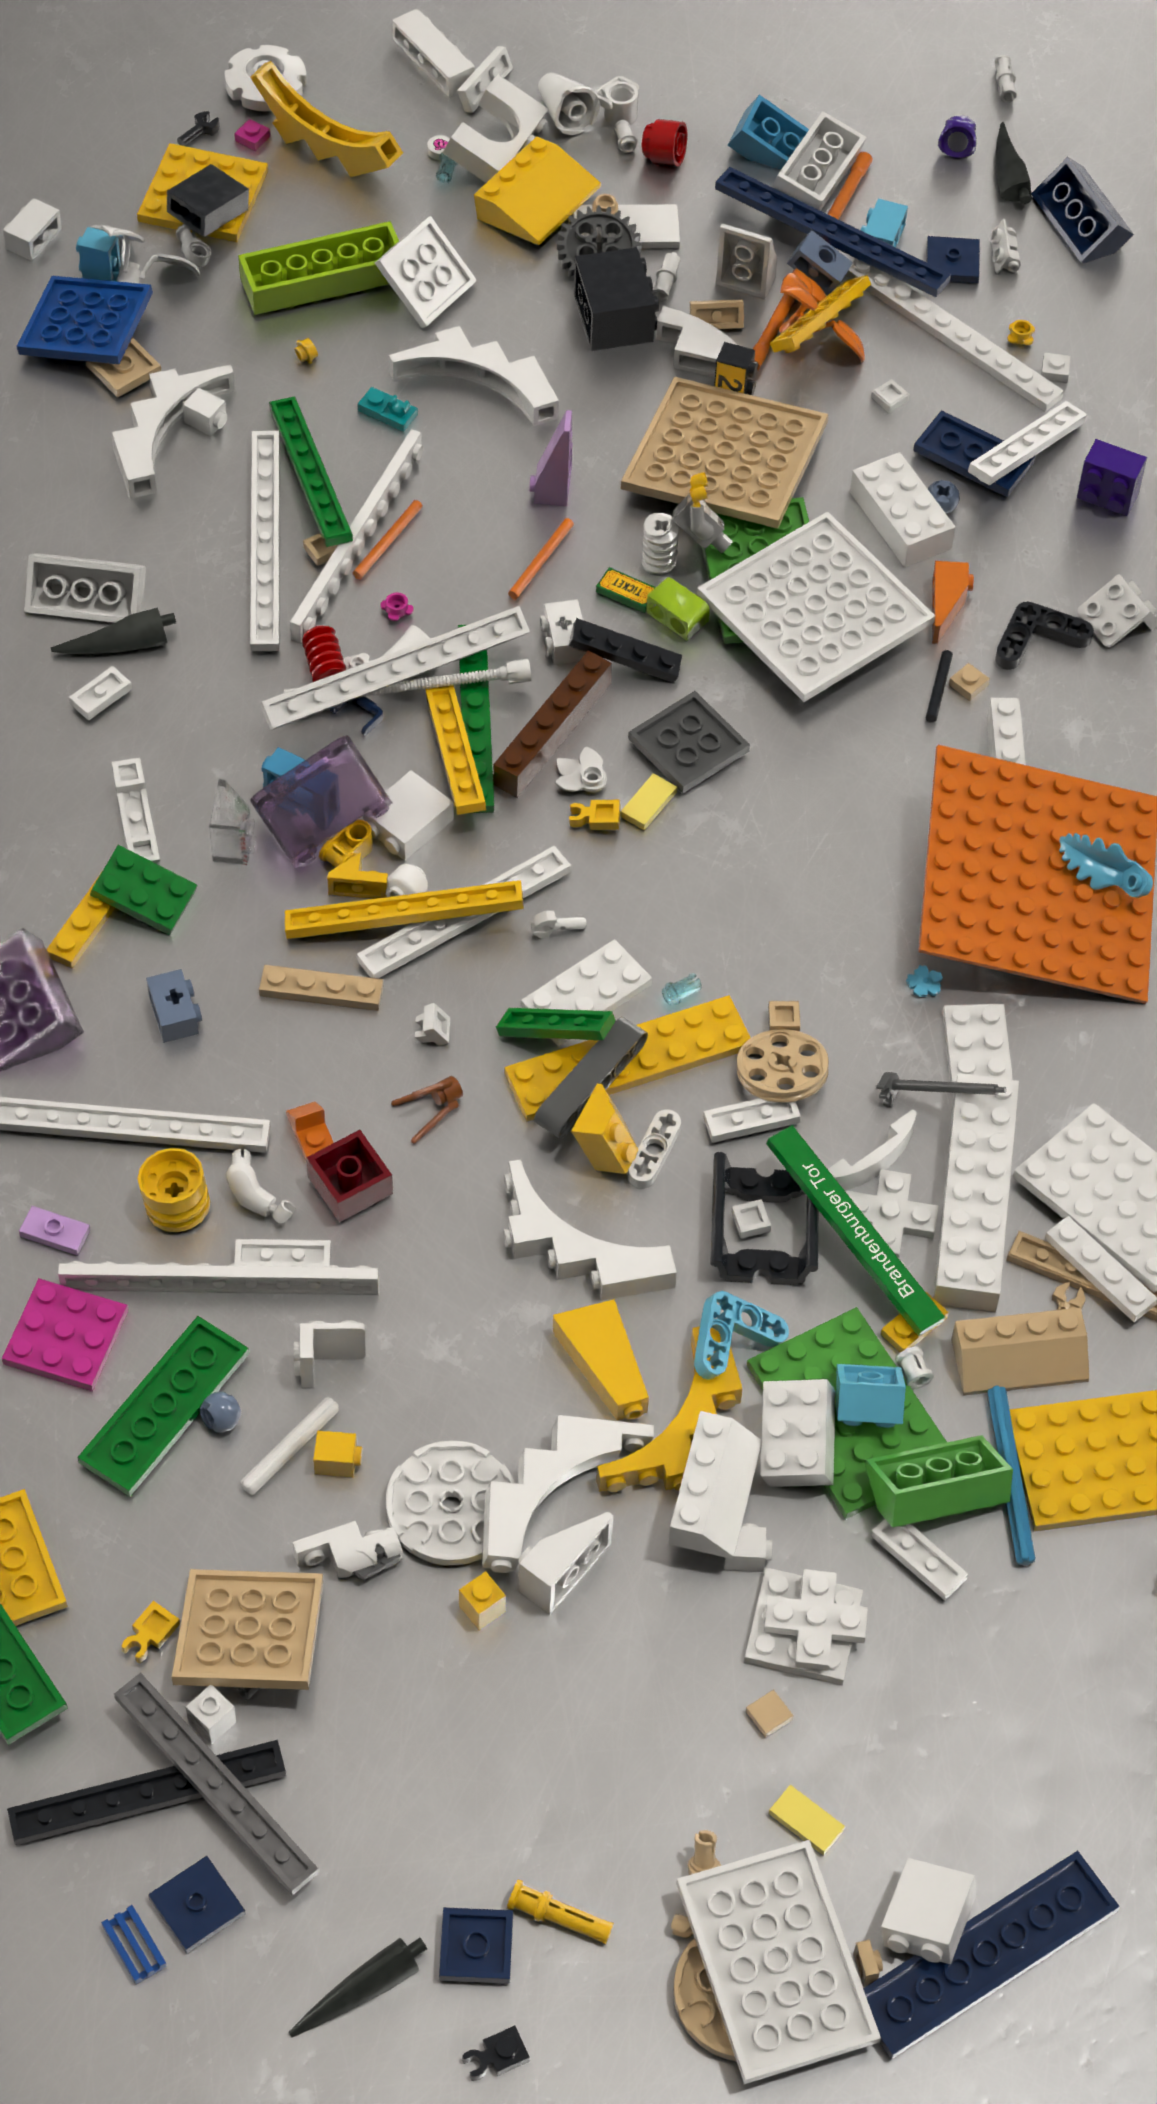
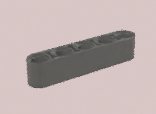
(598, 1066)

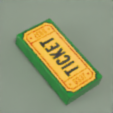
(624, 589)

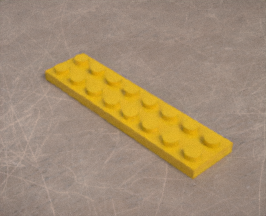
(672, 1046)

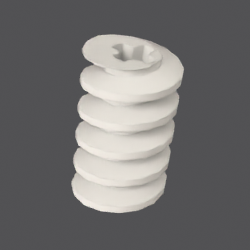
(659, 543)

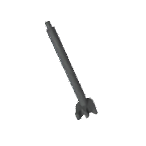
(891, 1084)

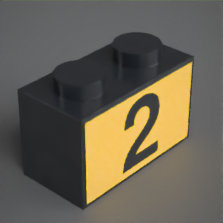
(736, 369)

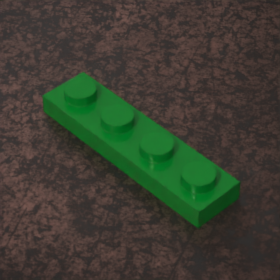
(556, 1023)

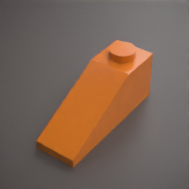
(949, 594)

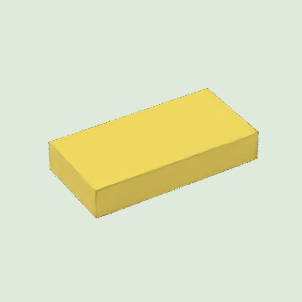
(648, 801)
(806, 1819)

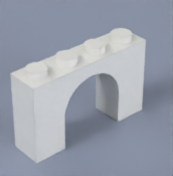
(519, 114)

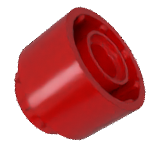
(665, 142)

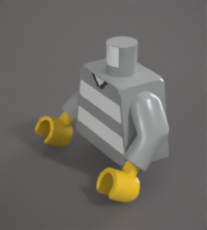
(699, 519)

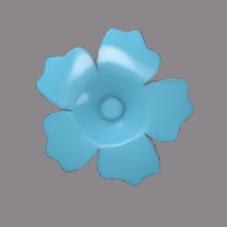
(924, 983)

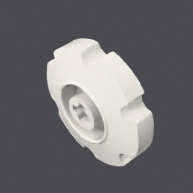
(248, 61)

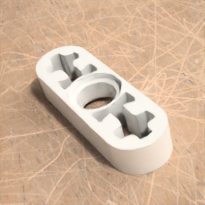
(655, 1162)

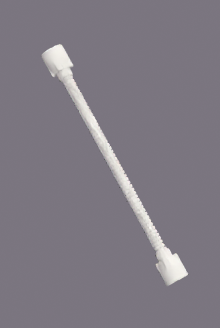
(514, 672)

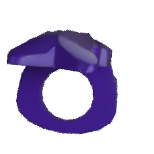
(959, 124)

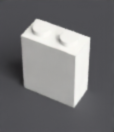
(413, 818)
(928, 1911)

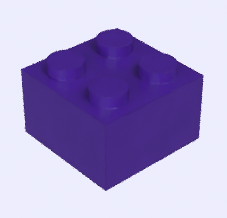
(1111, 477)

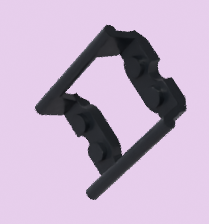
(750, 1263)

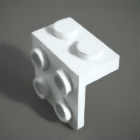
(1117, 611)
(326, 1341)

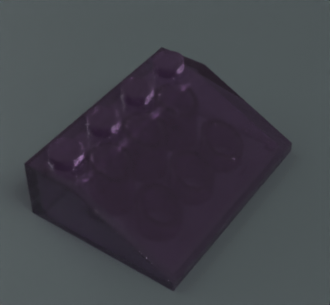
(33, 1002)

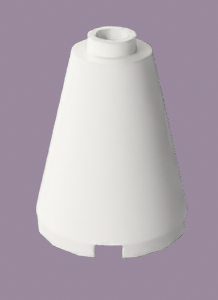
(568, 103)

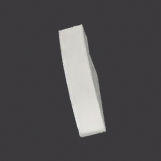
(695, 341)

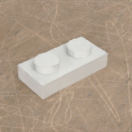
(100, 693)

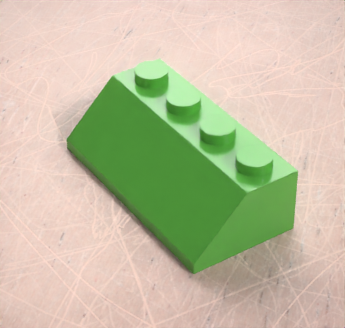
(939, 1480)

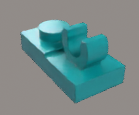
(387, 409)

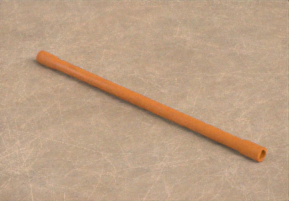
(857, 172)

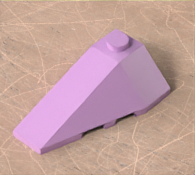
(555, 467)

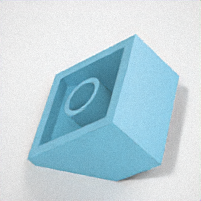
(870, 1395)

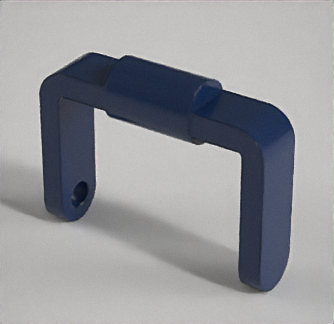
(369, 706)

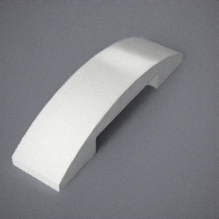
(135, 808)
(881, 1158)

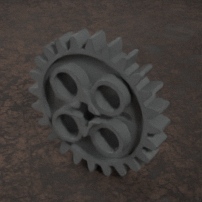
(573, 244)

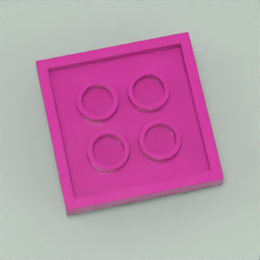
(65, 1334)

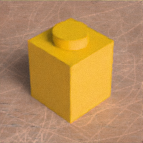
(336, 1454)
(482, 1600)

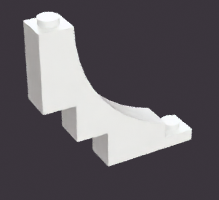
(575, 1448)

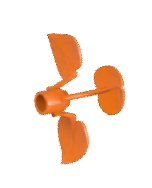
(809, 294)

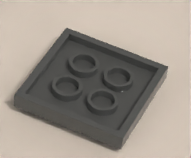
(689, 741)

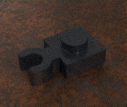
(502, 2052)

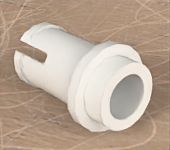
(626, 140)

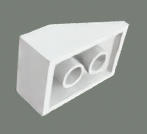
(745, 261)
(561, 1560)

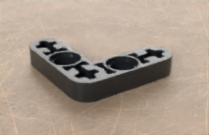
(1038, 624)

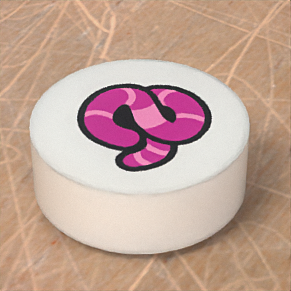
(436, 145)

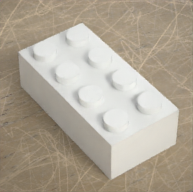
(820, 161)
(902, 509)

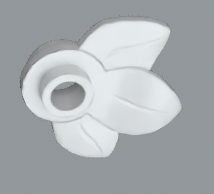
(578, 774)

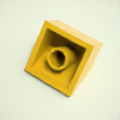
(604, 1134)

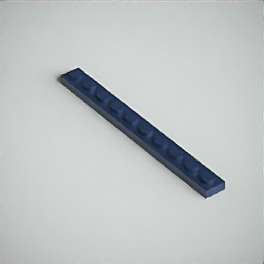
(835, 232)

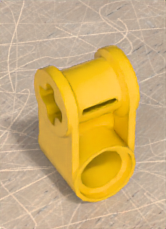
(345, 844)

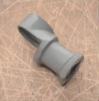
(193, 246)

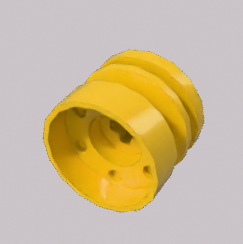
(174, 1190)

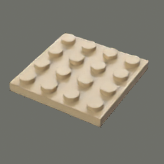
(248, 1629)

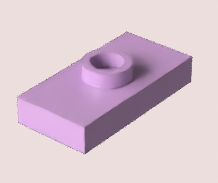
(54, 1230)

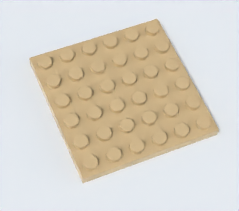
(742, 442)

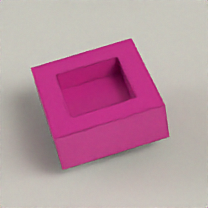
(252, 135)

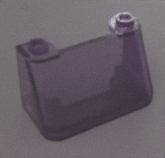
(320, 799)

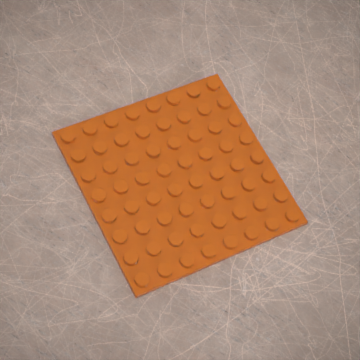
(1005, 894)

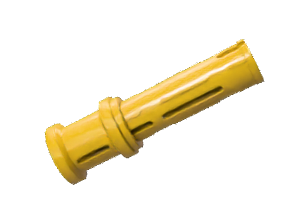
(543, 1907)

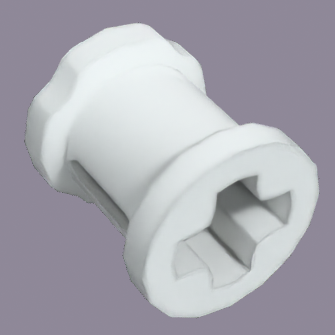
(914, 1367)

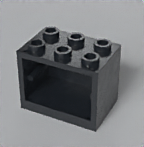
(615, 298)

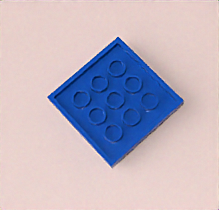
(85, 319)

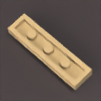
(321, 987)

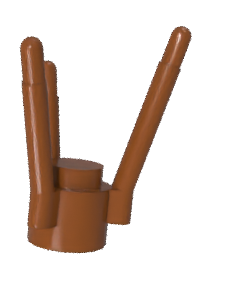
(443, 1092)

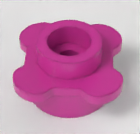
(396, 606)

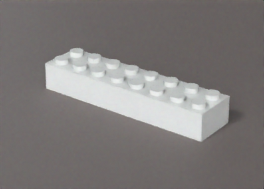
(976, 1196)

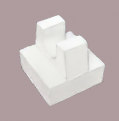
(434, 1024)

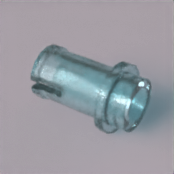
(445, 168)
(676, 991)

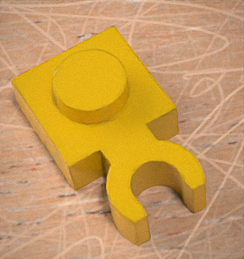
(600, 814)
(153, 1628)

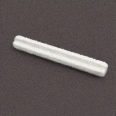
(289, 1445)

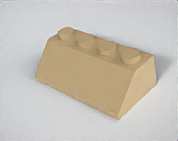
(1021, 1351)

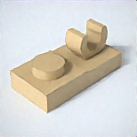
(720, 313)

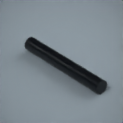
(939, 686)

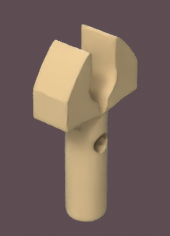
(1060, 1298)

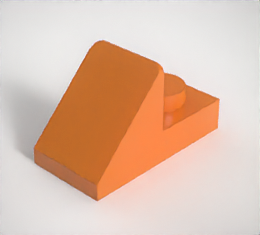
(310, 1127)

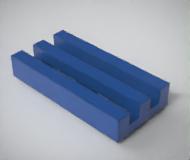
(120, 1920)

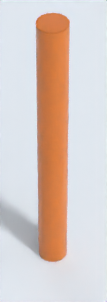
(387, 539)
(540, 558)

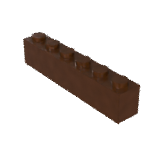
(552, 724)

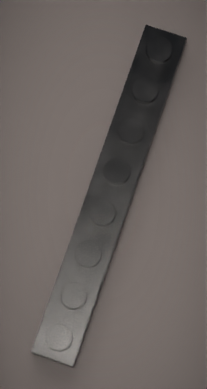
(135, 1795)

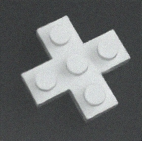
(893, 1213)
(815, 1619)

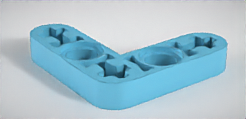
(731, 1321)

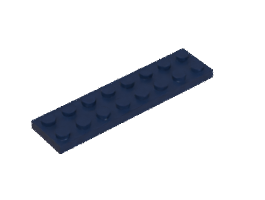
(990, 1953)

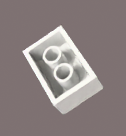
(798, 1433)

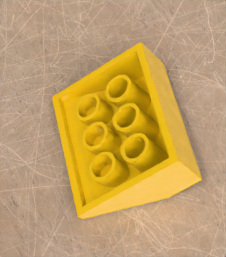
(535, 192)

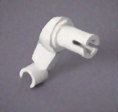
(249, 1194)

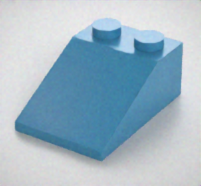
(767, 134)

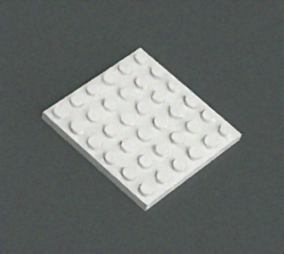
(815, 606)

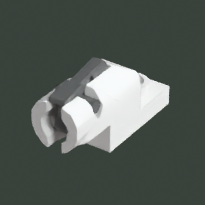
(350, 1551)

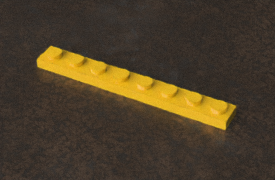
(404, 909)

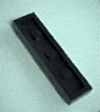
(625, 650)

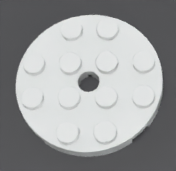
(421, 1486)

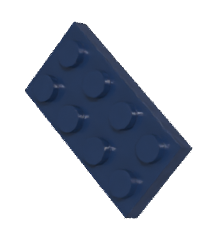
(958, 443)

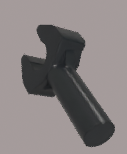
(201, 126)

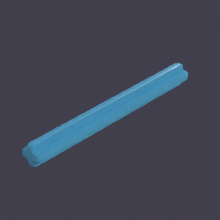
(1006, 1448)

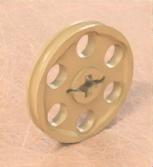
(781, 1074)

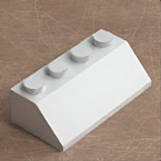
(83, 587)
(715, 1486)

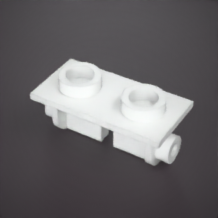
(1004, 248)

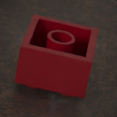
(349, 1175)

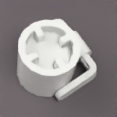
(619, 100)

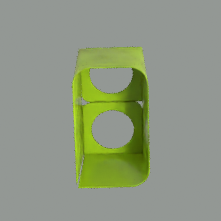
(677, 608)

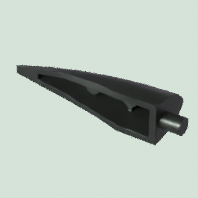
(1011, 170)
(130, 633)
(368, 1981)

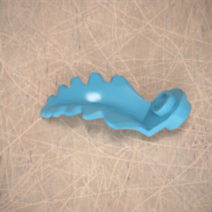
(1104, 865)

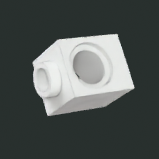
(211, 1714)

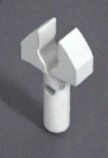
(547, 922)

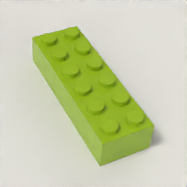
(315, 268)

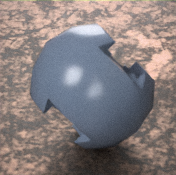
(945, 494)
(220, 1412)

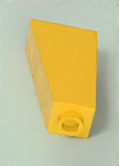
(603, 1354)

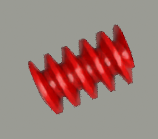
(323, 652)

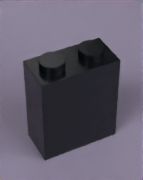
(207, 200)

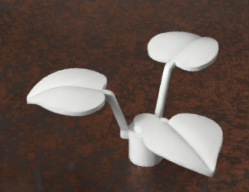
(129, 270)

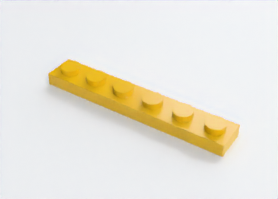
(816, 320)
(455, 750)

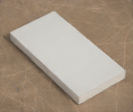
(655, 223)

